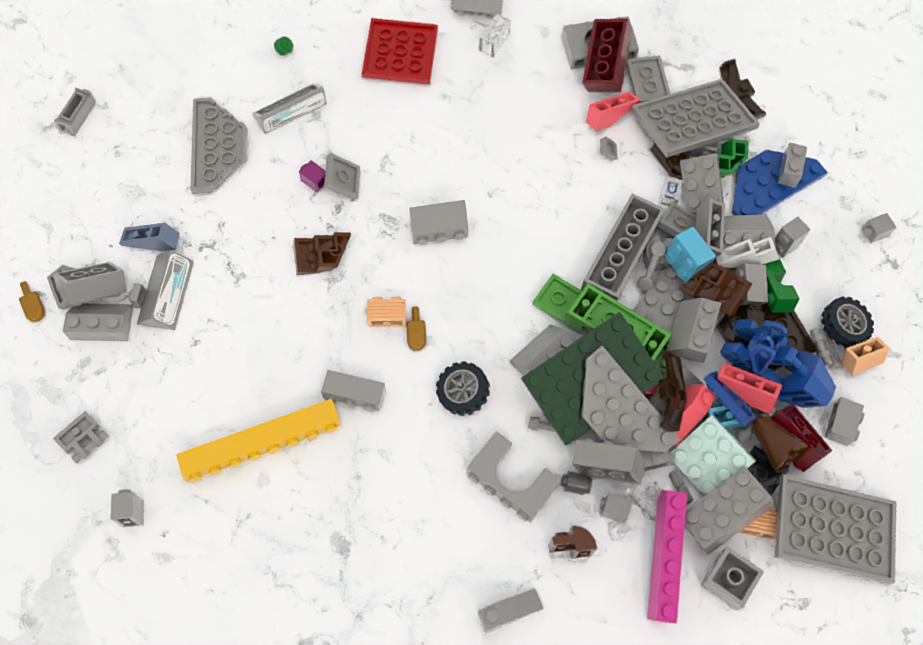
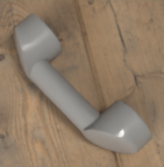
(657, 249)

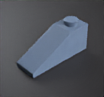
(151, 237)

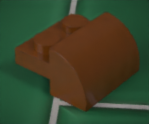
(577, 541)

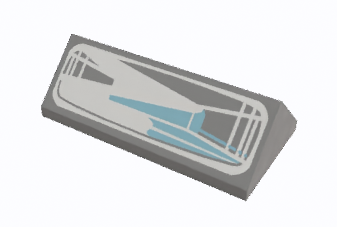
(290, 108)
(165, 291)

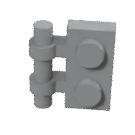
(825, 348)
(76, 433)

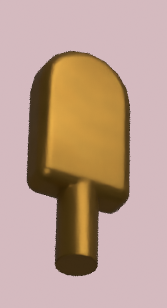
(31, 304)
(416, 331)

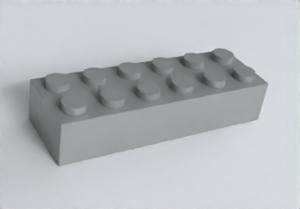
(624, 246)

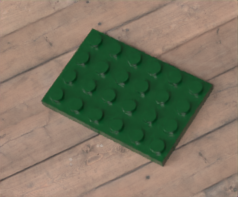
(560, 380)

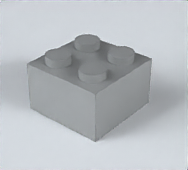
(732, 578)

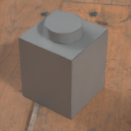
(878, 228)
(615, 507)

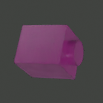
(312, 175)

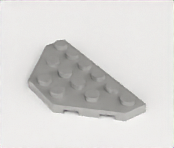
(217, 145)
(619, 409)

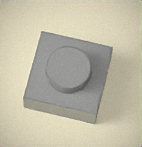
(608, 148)
(137, 295)

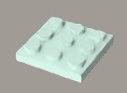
(710, 456)

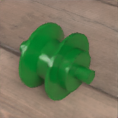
(283, 45)

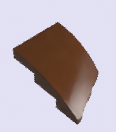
(319, 253)
(720, 286)

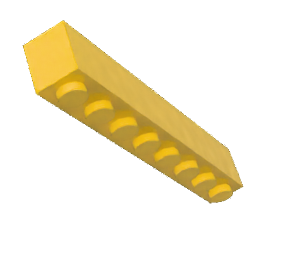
(258, 440)

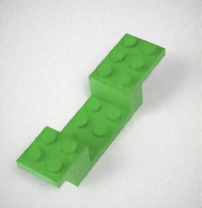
(592, 308)

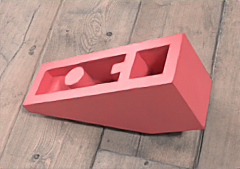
(610, 110)
(753, 389)
(696, 407)

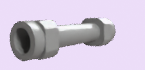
(535, 423)
(744, 435)

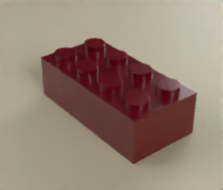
(607, 55)

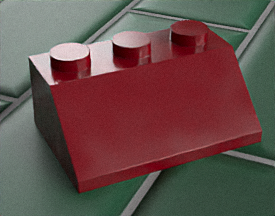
(798, 425)

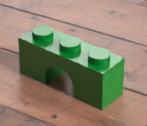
(780, 297)

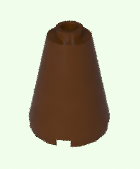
(778, 443)

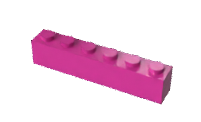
(667, 557)

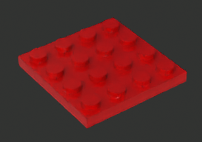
(400, 51)

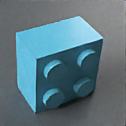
(688, 254)

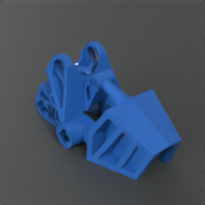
(809, 382)

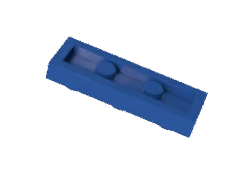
(730, 399)

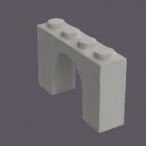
(574, 41)
(525, 502)

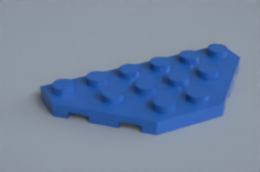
(757, 184)

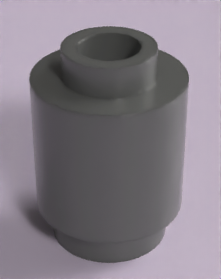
(576, 483)

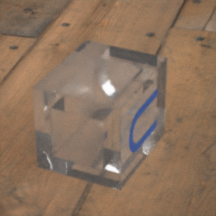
(670, 191)

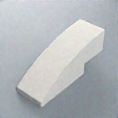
(749, 253)

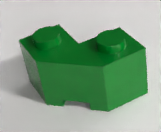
(732, 156)

